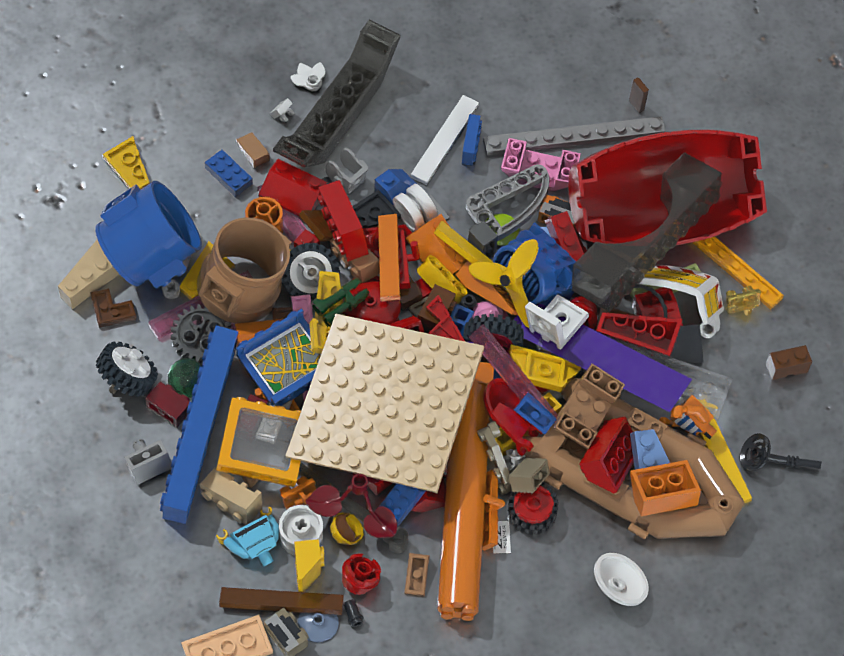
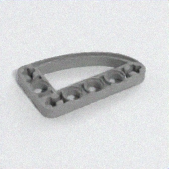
(516, 188)

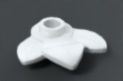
(308, 75)

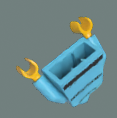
(254, 538)

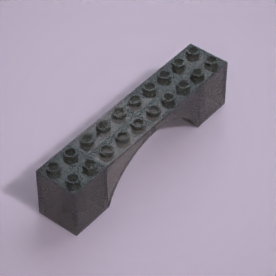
(612, 270)

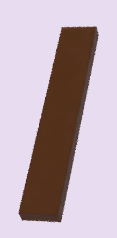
(276, 600)

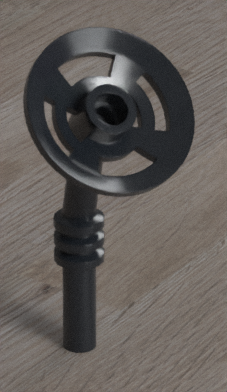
(760, 454)

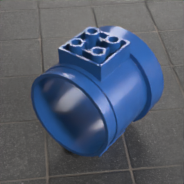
(148, 235)

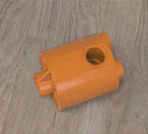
(267, 210)

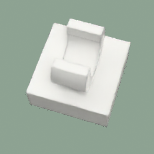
(281, 109)

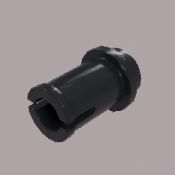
(468, 301)
(353, 613)

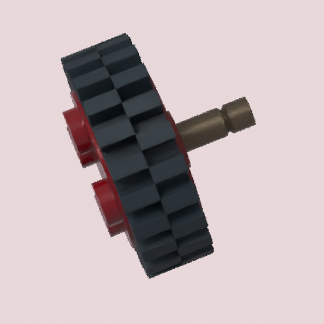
(502, 329)

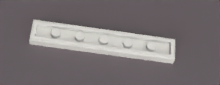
(444, 140)

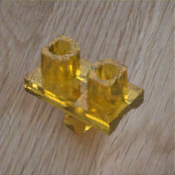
(743, 301)

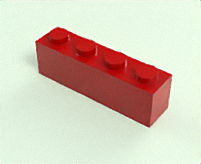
(650, 333)

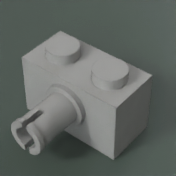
(148, 460)

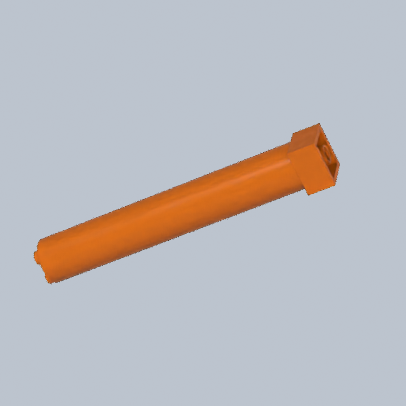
(465, 508)

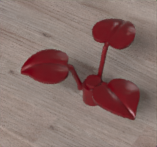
(326, 502)

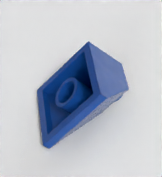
(393, 183)

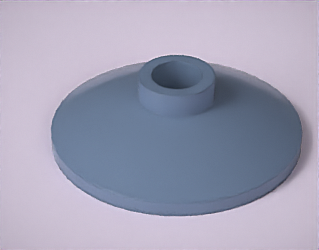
(319, 631)

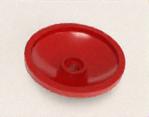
(380, 312)
(499, 392)

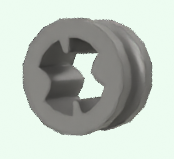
(173, 294)

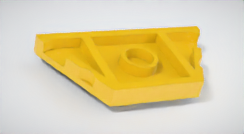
(544, 369)

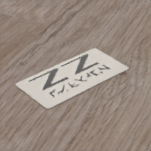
(503, 538)

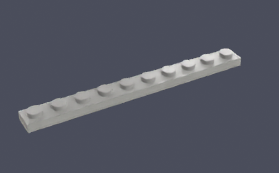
(577, 135)

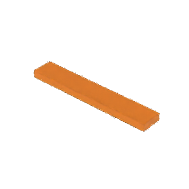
(389, 257)

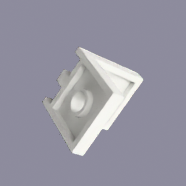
(548, 324)

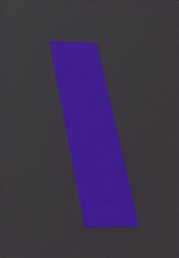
(638, 372)

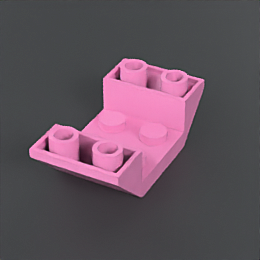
(518, 159)

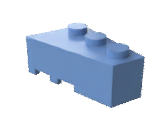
(647, 449)

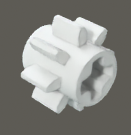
(512, 459)

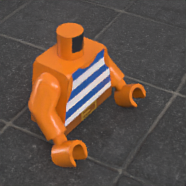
(691, 417)

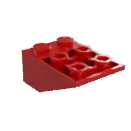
(649, 305)

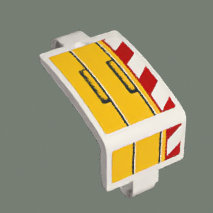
(696, 283)

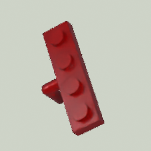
(404, 258)

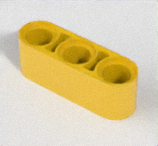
(436, 273)

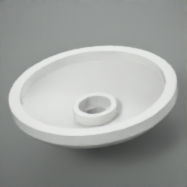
(621, 579)

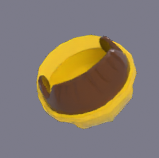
(346, 529)

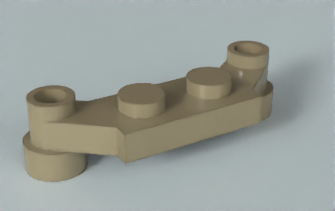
(494, 454)

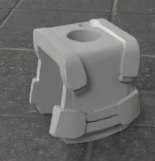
(351, 163)

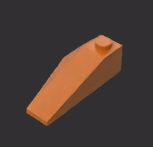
(490, 292)

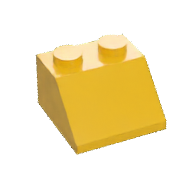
(308, 562)

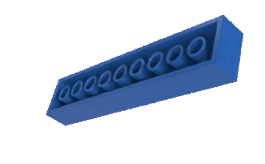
(199, 425)

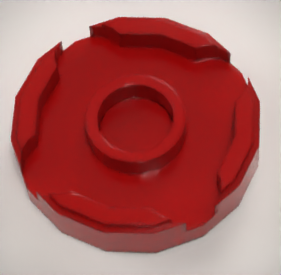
(534, 507)

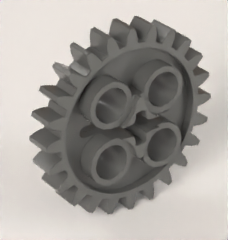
(184, 327)

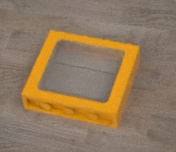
(258, 441)

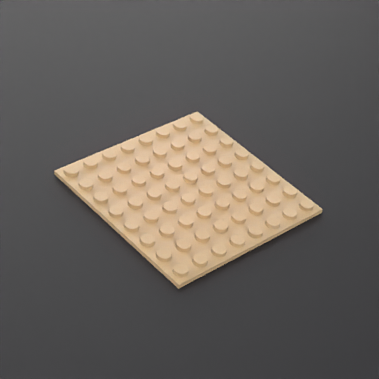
(385, 402)

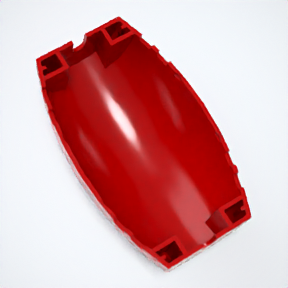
(619, 188)

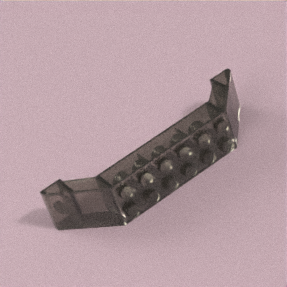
(343, 98)

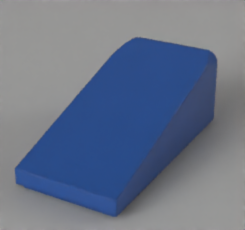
(535, 413)

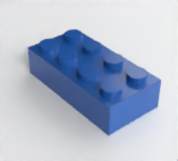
(471, 140)
(228, 173)
(402, 500)

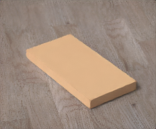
(237, 639)

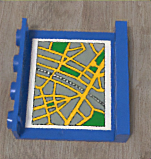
(281, 359)

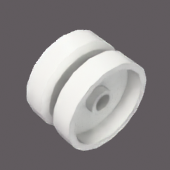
(415, 207)
(299, 524)

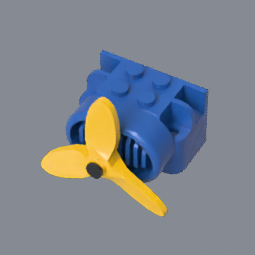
(529, 270)

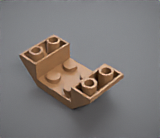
(588, 405)

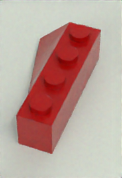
(563, 232)

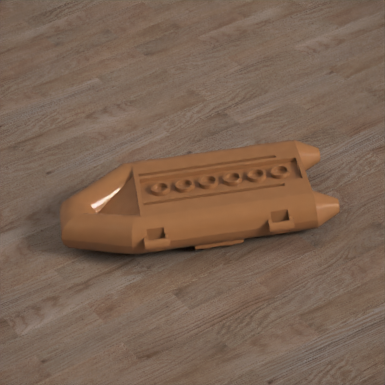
(718, 498)

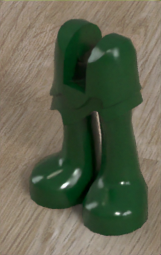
(350, 301)

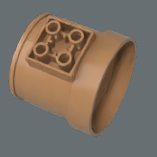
(236, 296)

